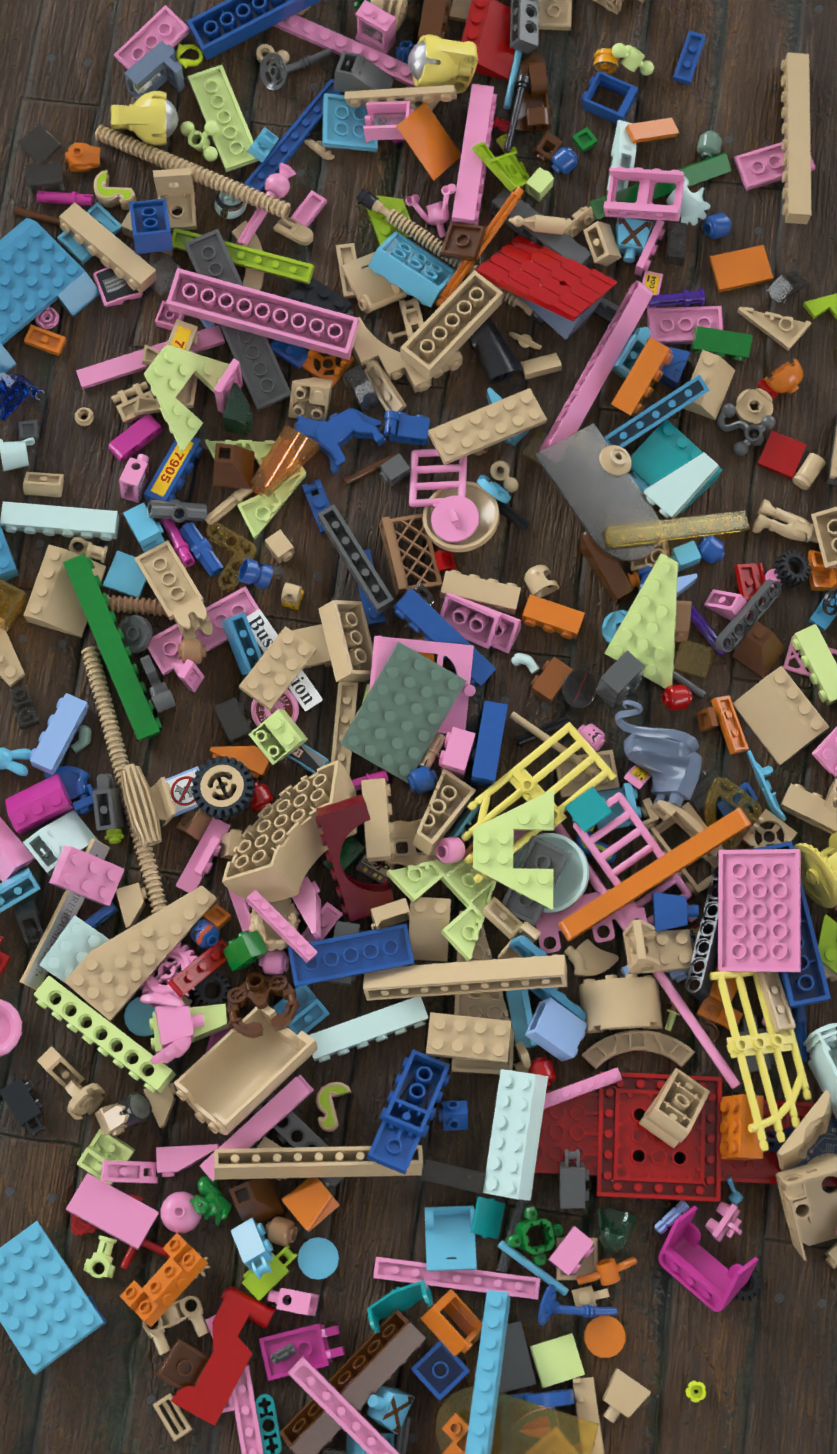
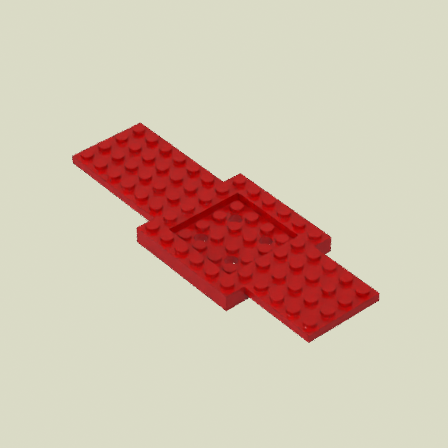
(609, 1134)

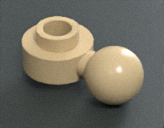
(265, 49)
(510, 484)

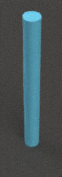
(513, 75)
(532, 1267)

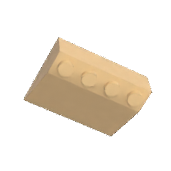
(53, 595)
(780, 715)

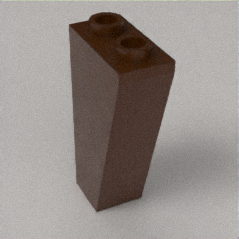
(606, 569)

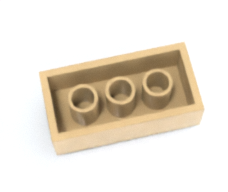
(347, 640)
(468, 1038)

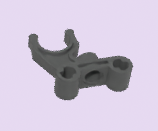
(160, 694)

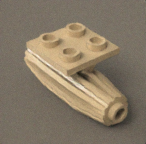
(146, 804)

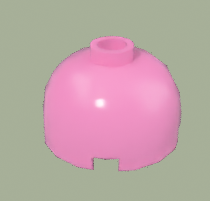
(178, 1213)

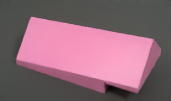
(480, 623)
(13, 853)

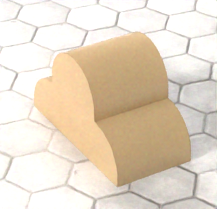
(675, 1108)

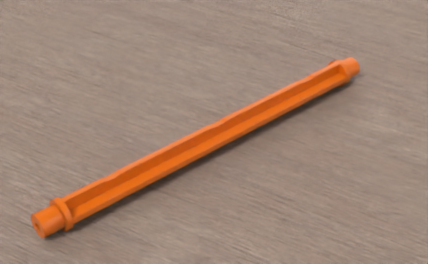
(492, 229)

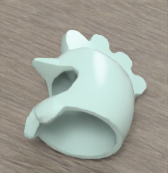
(692, 205)

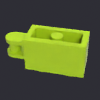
(262, 1286)

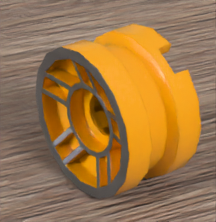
(605, 61)

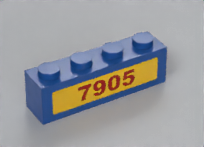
(173, 471)

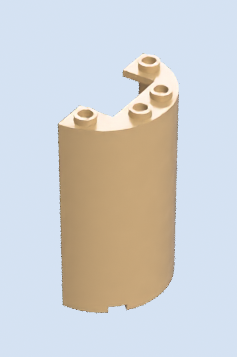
(242, 1072)

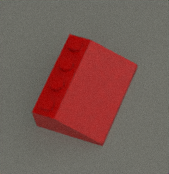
(490, 30)

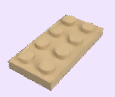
(277, 668)

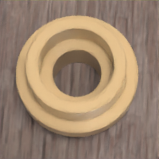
(81, 412)

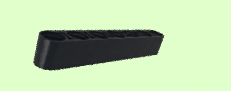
(704, 942)

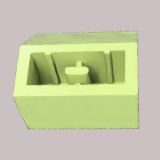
(278, 736)

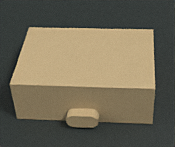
(390, 914)

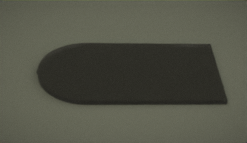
(594, 494)

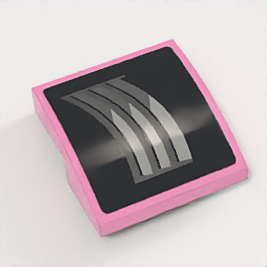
(113, 289)

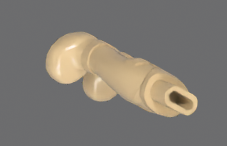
(795, 527)

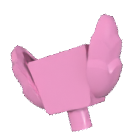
(174, 1025)

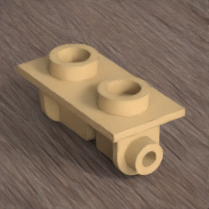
(582, 219)

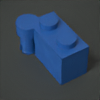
(406, 428)

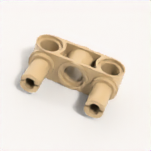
(173, 1315)

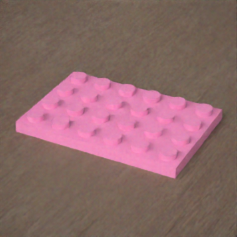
(759, 910)

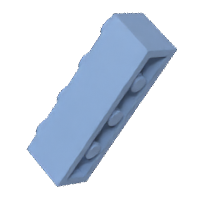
(59, 734)

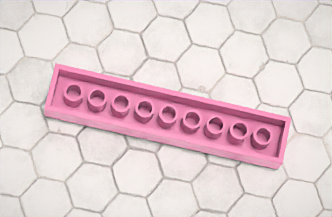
(263, 314)

